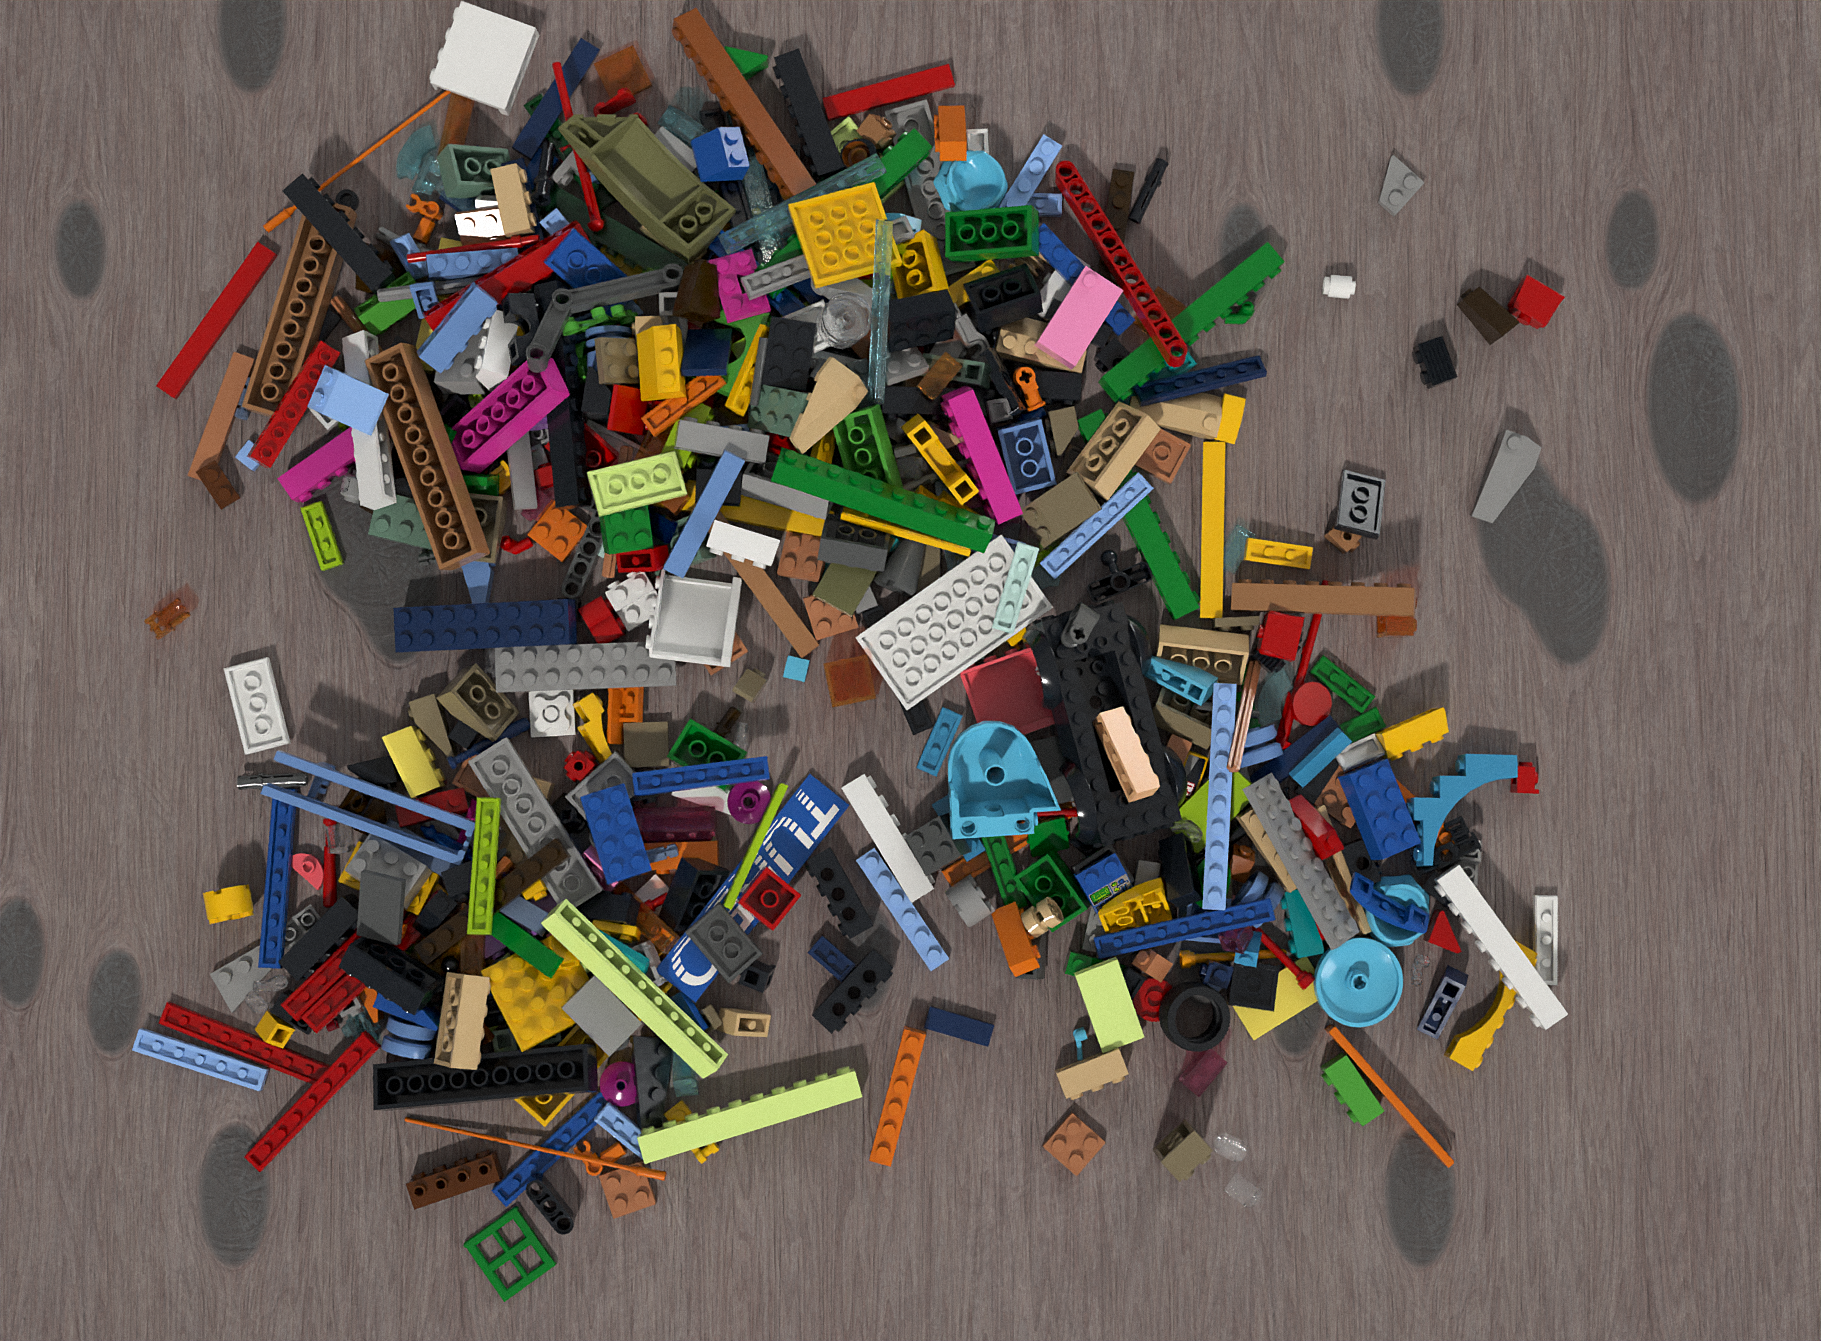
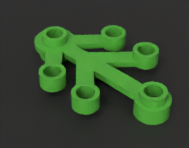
(600, 318)

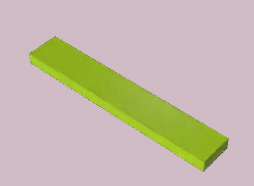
(754, 846)
(484, 866)

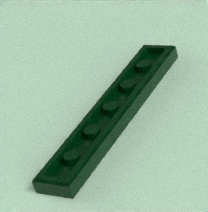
(603, 196)

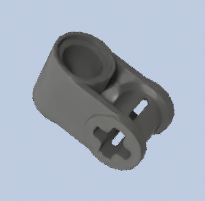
(1079, 625)

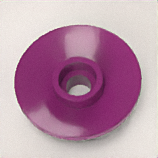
(754, 811)
(614, 1073)

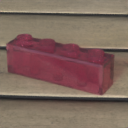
(676, 824)

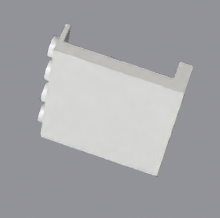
(484, 57)
(694, 620)

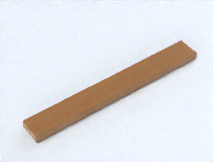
(773, 602)

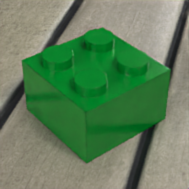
(626, 531)

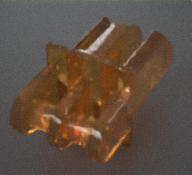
(169, 616)

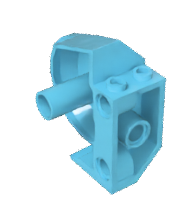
(995, 783)

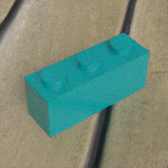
(1301, 926)

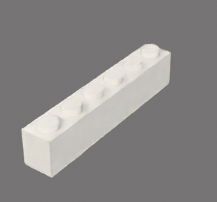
(887, 836)

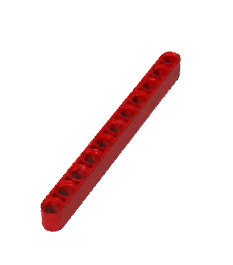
(1120, 272)

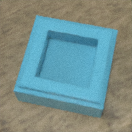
(796, 668)

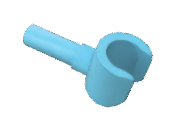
(1079, 1035)

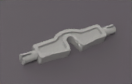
(970, 337)

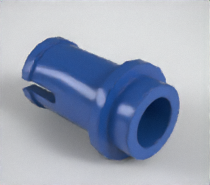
(1039, 412)

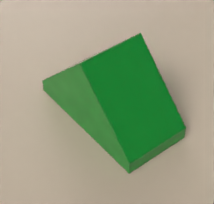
(747, 62)

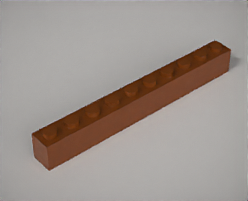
(741, 104)

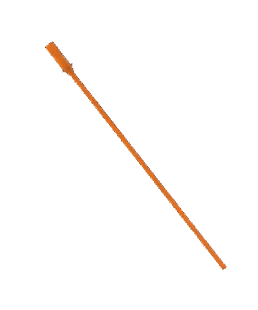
(286, 213)
(638, 1170)

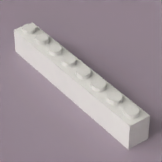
(373, 451)
(1500, 946)

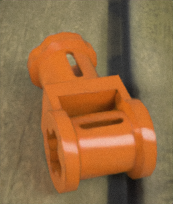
(1029, 388)

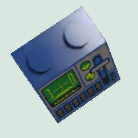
(1103, 880)

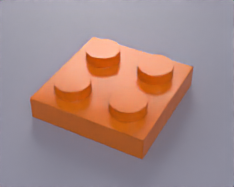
(558, 532)

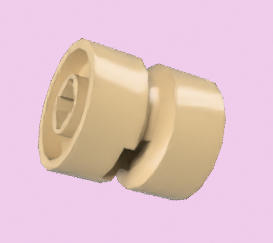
(1042, 916)

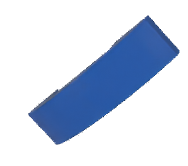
(1385, 908)

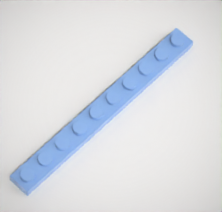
(1219, 797)

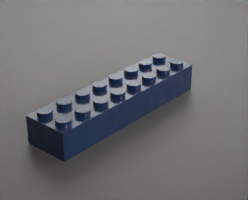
(485, 625)

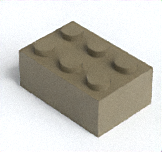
(1183, 1151)

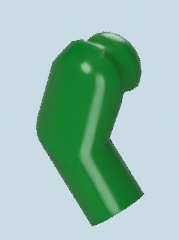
(1242, 316)

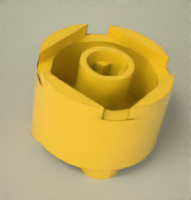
(228, 904)

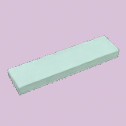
(1015, 587)

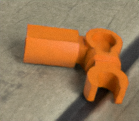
(431, 211)
(610, 1154)

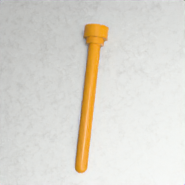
(1189, 958)

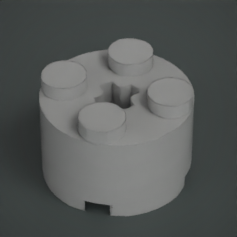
(969, 901)

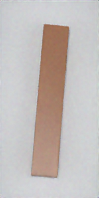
(222, 413)

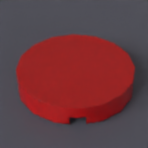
(1310, 703)
(1149, 998)

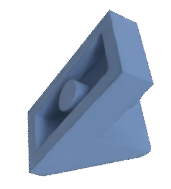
(424, 296)

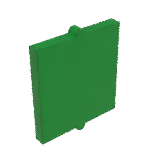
(1048, 835)

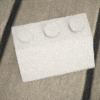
(494, 358)
(742, 544)

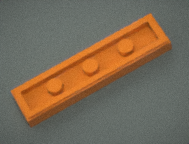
(675, 408)

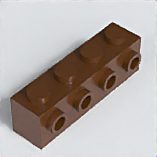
(455, 1179)

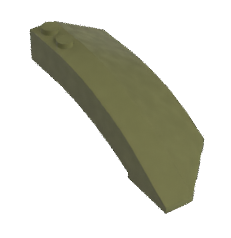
(649, 181)

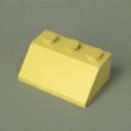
(414, 761)

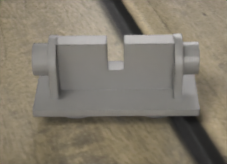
(648, 950)

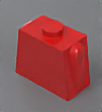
(1534, 302)
(1279, 635)

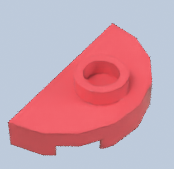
(309, 868)

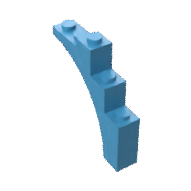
(1448, 790)

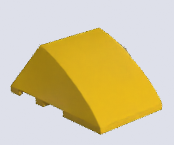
(1136, 907)

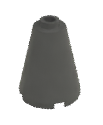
(902, 568)

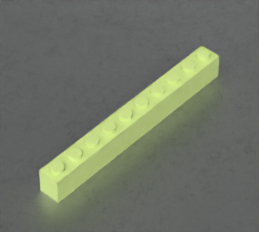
(634, 988)
(748, 1115)

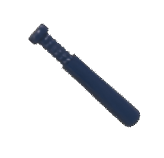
(512, 730)

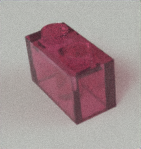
(1202, 1071)

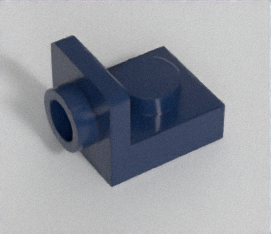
(1215, 973)

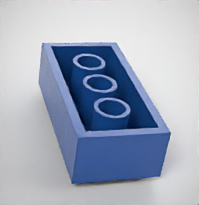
(1379, 809)
(615, 834)

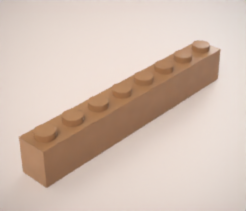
(1324, 599)

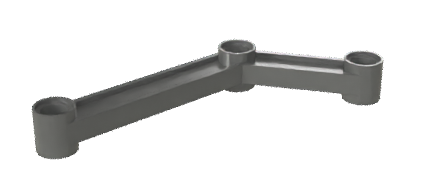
(592, 297)

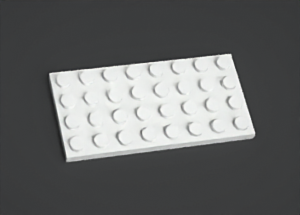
(947, 625)

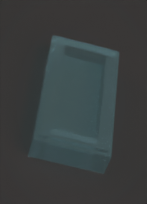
(1235, 548)

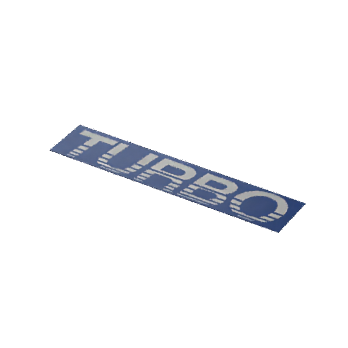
(784, 850)

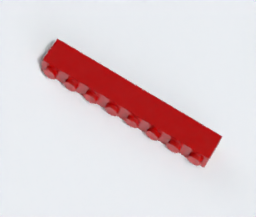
(511, 277)

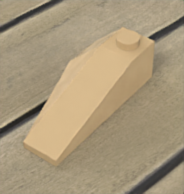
(833, 398)
(1191, 414)

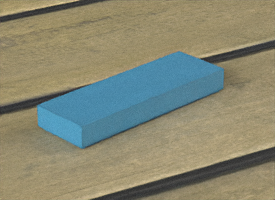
(939, 741)
(1320, 757)

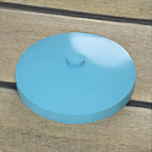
(1358, 982)

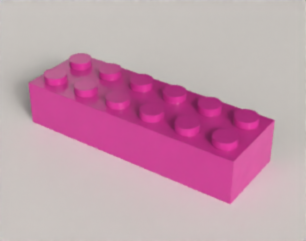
(507, 415)
(982, 454)

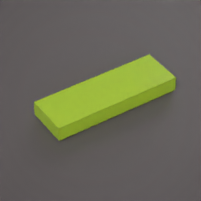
(322, 535)

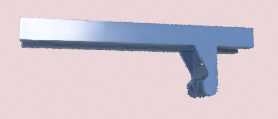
(326, 772)

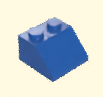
(720, 155)

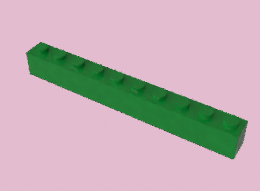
(898, 162)
(1193, 320)
(883, 500)
(1151, 541)

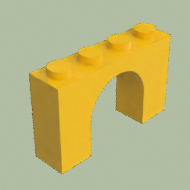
(939, 459)

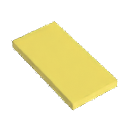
(1288, 1002)

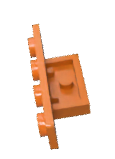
(623, 706)

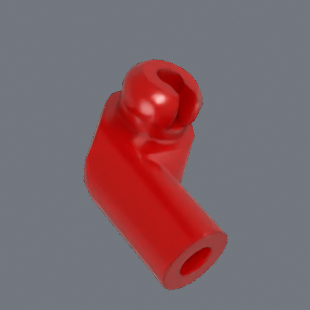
(515, 547)

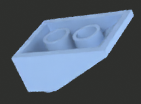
(348, 400)

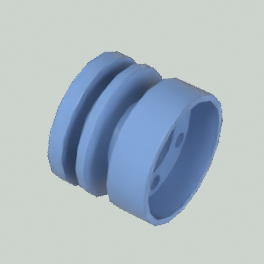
(608, 331)

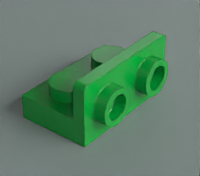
(482, 483)

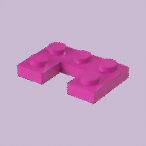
(734, 303)

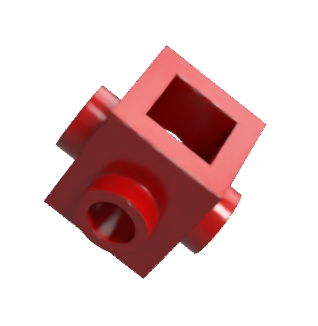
(586, 759)

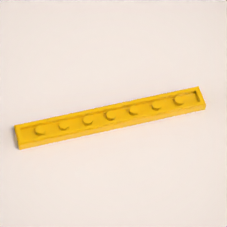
(1212, 530)

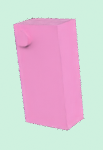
(1078, 317)

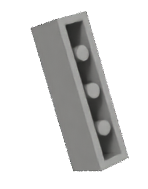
(712, 440)

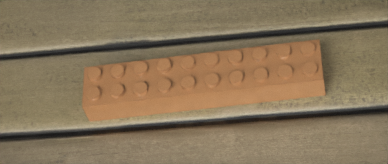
(295, 315)
(427, 457)

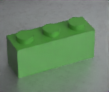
(380, 315)
(1351, 1089)

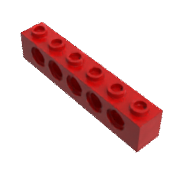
(292, 405)

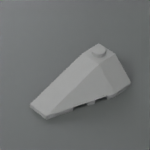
(1508, 468)

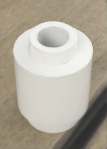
(1338, 286)

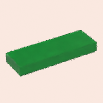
(1341, 684)

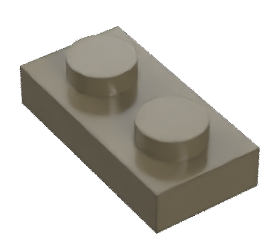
(1245, 623)

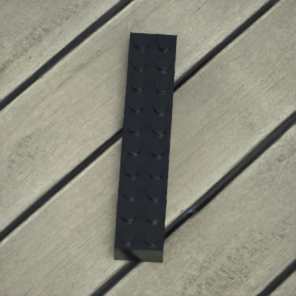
(497, 1078)

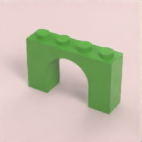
(748, 328)

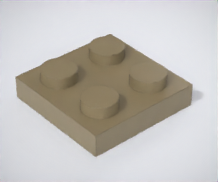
(617, 361)

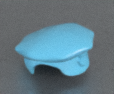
(971, 183)
(1405, 892)

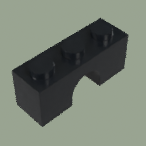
(522, 311)

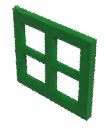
(509, 1253)

